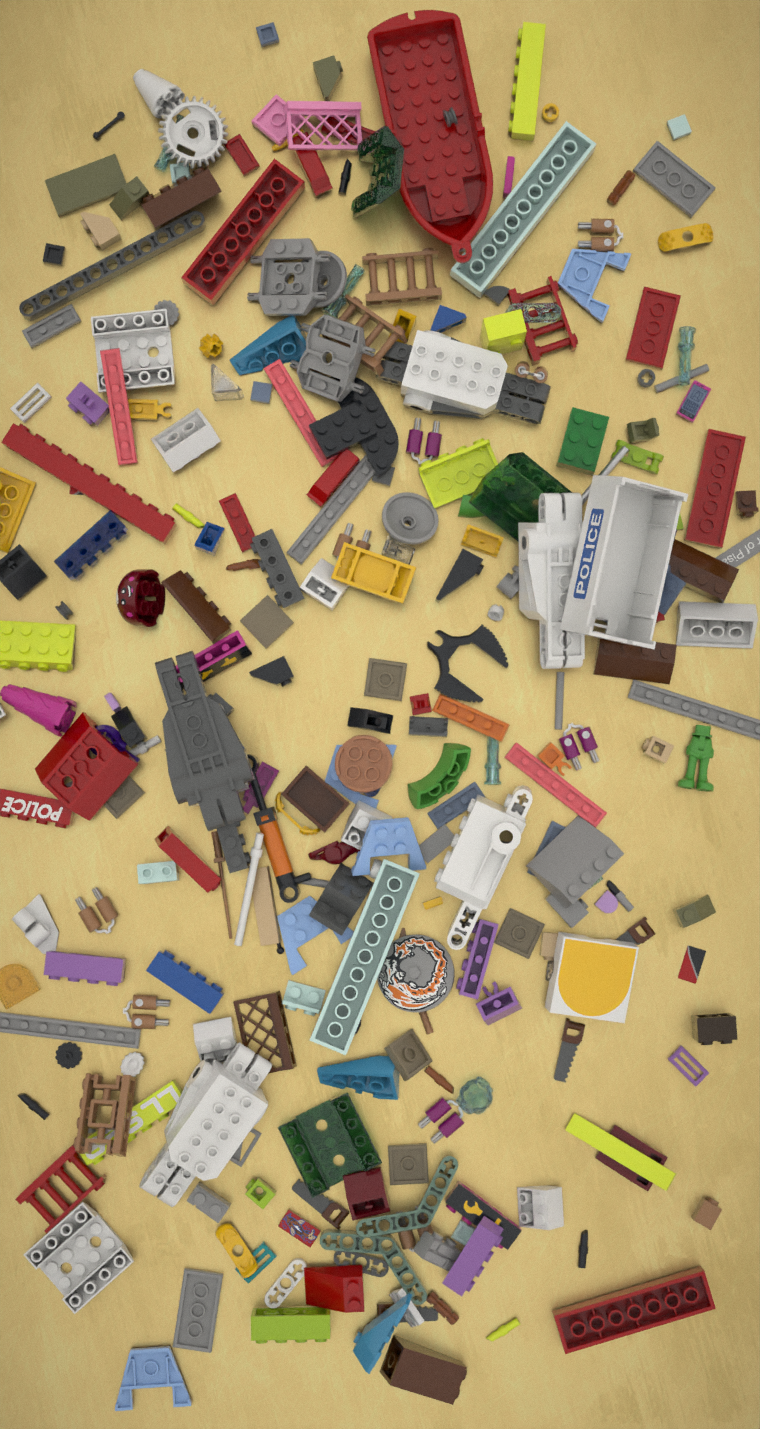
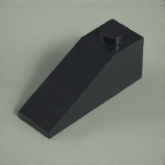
(462, 572)

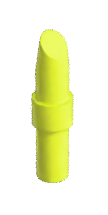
(188, 516)
(503, 1330)

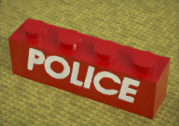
(35, 807)

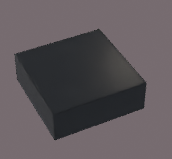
(54, 254)

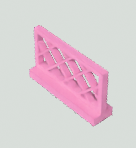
(323, 109)

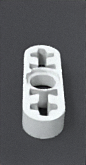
(272, 1290)

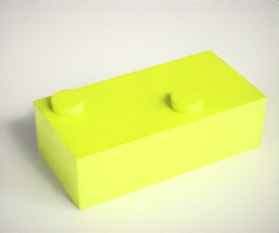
(503, 332)

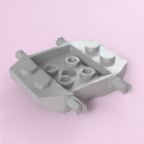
(275, 293)
(344, 359)

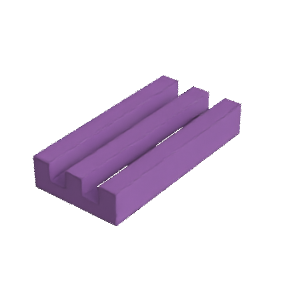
(676, 1054)

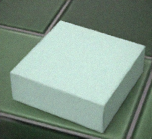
(679, 127)
(178, 171)
(463, 1232)

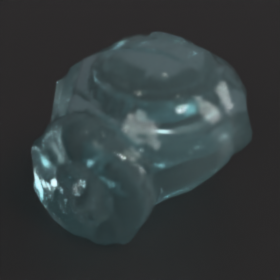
(475, 1096)

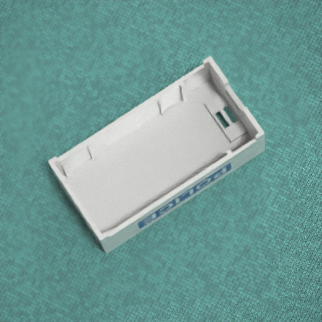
(622, 560)

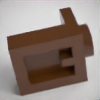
(746, 503)

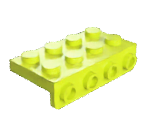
(457, 473)
(36, 645)

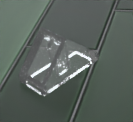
(397, 550)

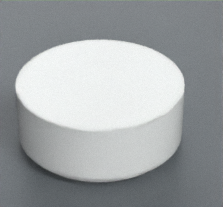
(375, 868)

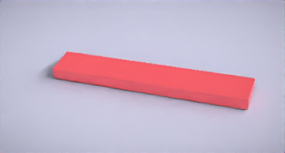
(118, 406)
(296, 406)
(555, 785)

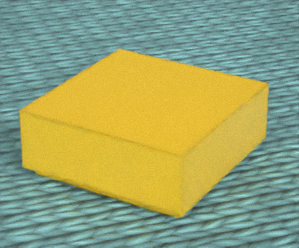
(433, 903)

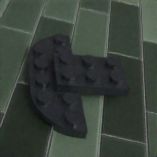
(360, 422)

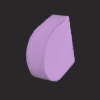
(113, 702)
(607, 902)

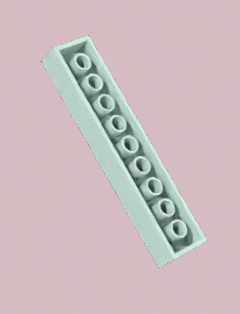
(524, 208)
(364, 957)

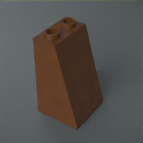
(422, 1370)

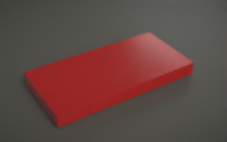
(653, 327)

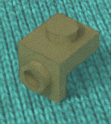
(643, 430)

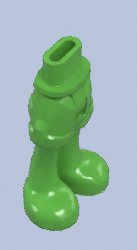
(698, 749)

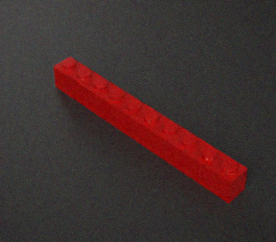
(88, 483)

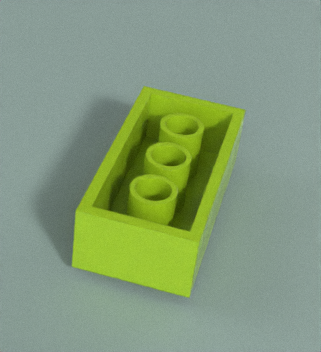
(290, 1324)

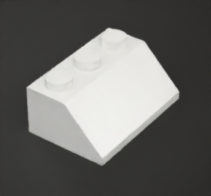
(185, 440)

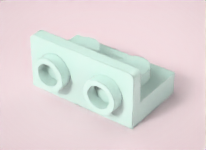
(157, 872)
(303, 997)

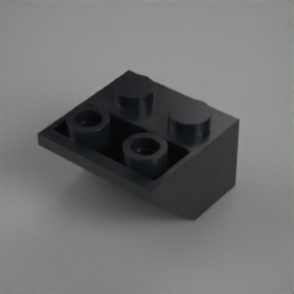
(20, 572)

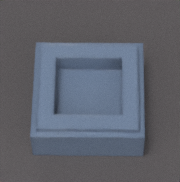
(267, 34)
(261, 392)

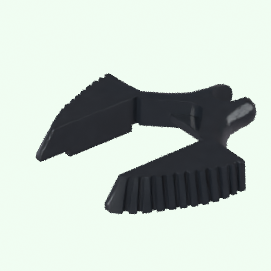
(480, 638)

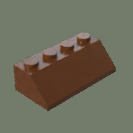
(180, 197)
(702, 571)
(197, 606)
(635, 662)

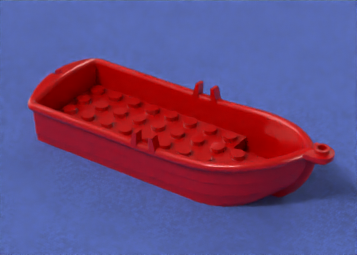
(445, 169)

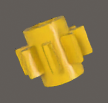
(211, 345)

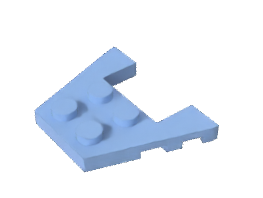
(582, 276)
(333, 780)
(388, 838)
(299, 928)
(151, 1369)

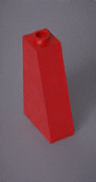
(188, 859)

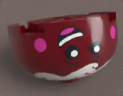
(132, 594)

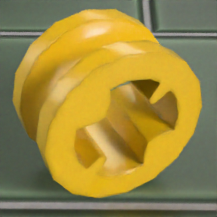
(546, 108)

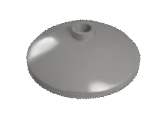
(336, 275)
(413, 510)

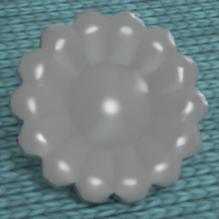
(171, 308)

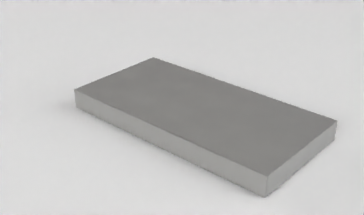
(674, 179)
(197, 1310)

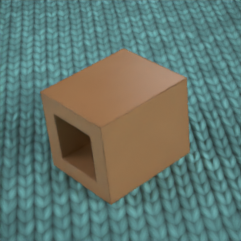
(707, 1212)

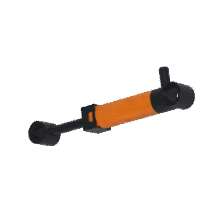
(274, 843)

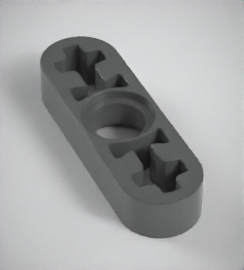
(376, 1260)

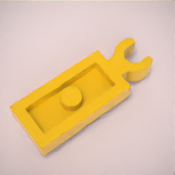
(147, 409)

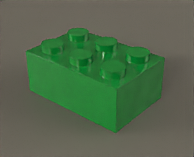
(582, 441)

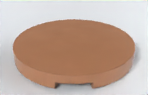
(363, 763)

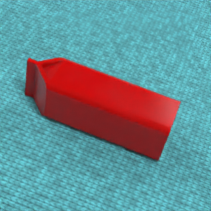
(312, 167)
(333, 477)

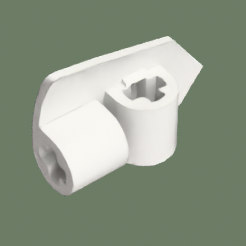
(38, 925)

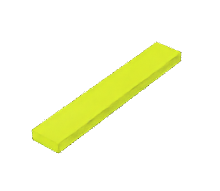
(621, 1152)

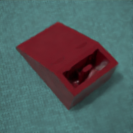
(638, 1145)

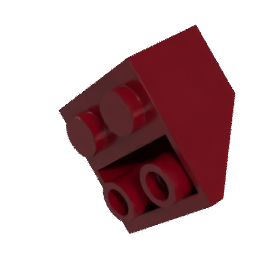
(366, 1193)

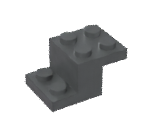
(341, 899)

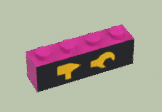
(220, 656)
(474, 1208)

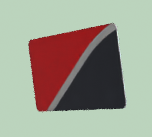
(691, 964)

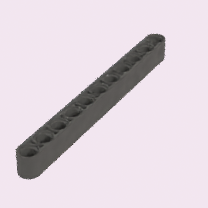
(103, 266)

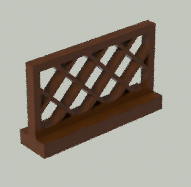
(279, 1026)

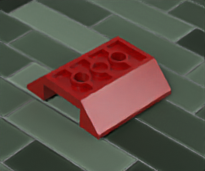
(92, 778)

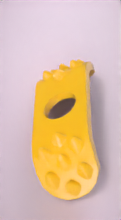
(673, 238)
(304, 830)
(229, 1239)

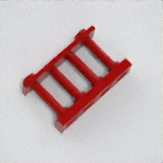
(534, 351)
(43, 1183)

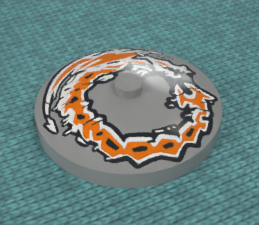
(416, 973)

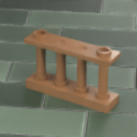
(412, 293)
(397, 332)

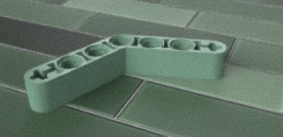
(412, 1215)
(377, 1248)

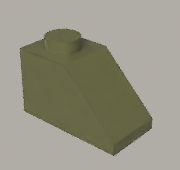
(328, 75)
(129, 198)
(694, 911)

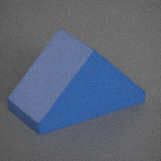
(447, 319)
(209, 538)

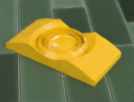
(373, 573)

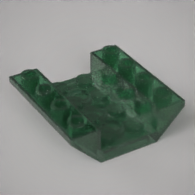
(386, 171)
(512, 501)
(316, 1148)

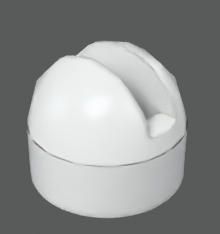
(496, 612)

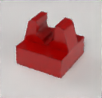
(420, 704)

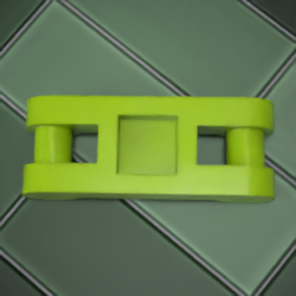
(638, 456)

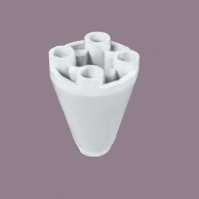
(157, 92)

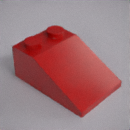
(335, 1288)

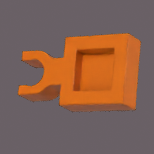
(552, 757)

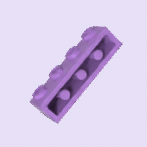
(478, 958)
(84, 966)
(473, 1255)

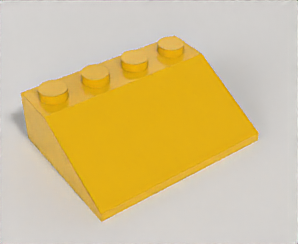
(14, 497)

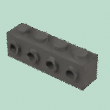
(277, 568)
(232, 846)

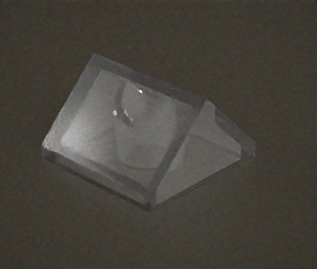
(223, 387)

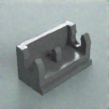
(428, 726)

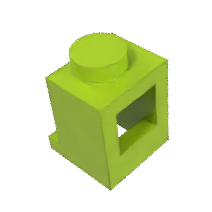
(260, 1199)

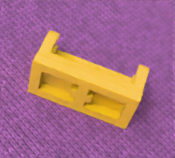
(482, 541)

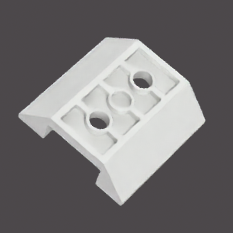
(135, 335)
(91, 1265)

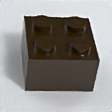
(714, 1027)

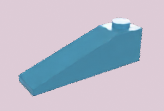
(281, 342)
(371, 1075)
(378, 1332)

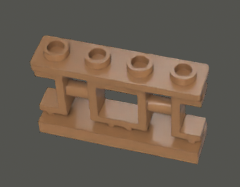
(120, 1114)

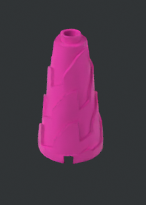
(47, 710)

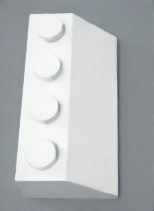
(716, 624)

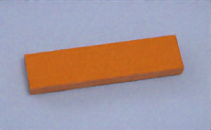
(471, 717)

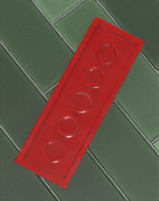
(715, 488)

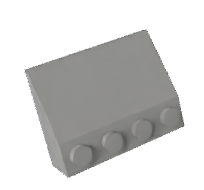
(574, 861)

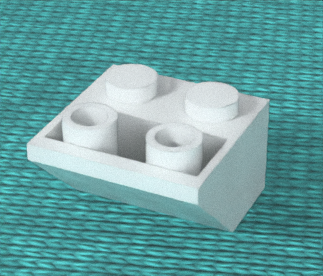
(321, 586)
(358, 823)
(214, 1039)
(540, 1207)

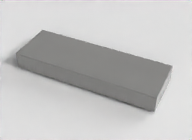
(51, 326)

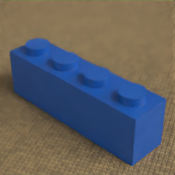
(185, 981)

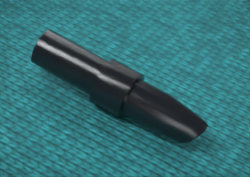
(345, 177)
(33, 1106)
(583, 1249)

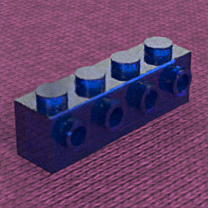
(91, 545)

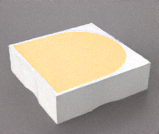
(591, 977)

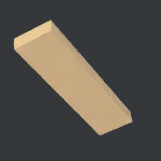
(265, 908)

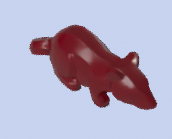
(334, 853)

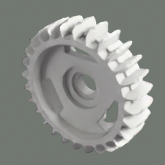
(199, 119)

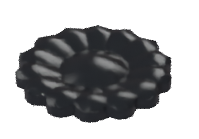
(68, 1055)

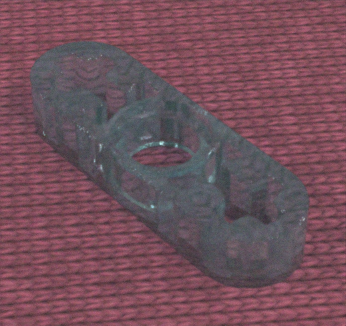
(538, 306)

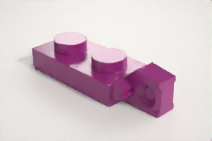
(265, 776)

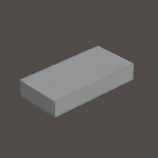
(436, 843)

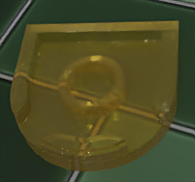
(16, 984)

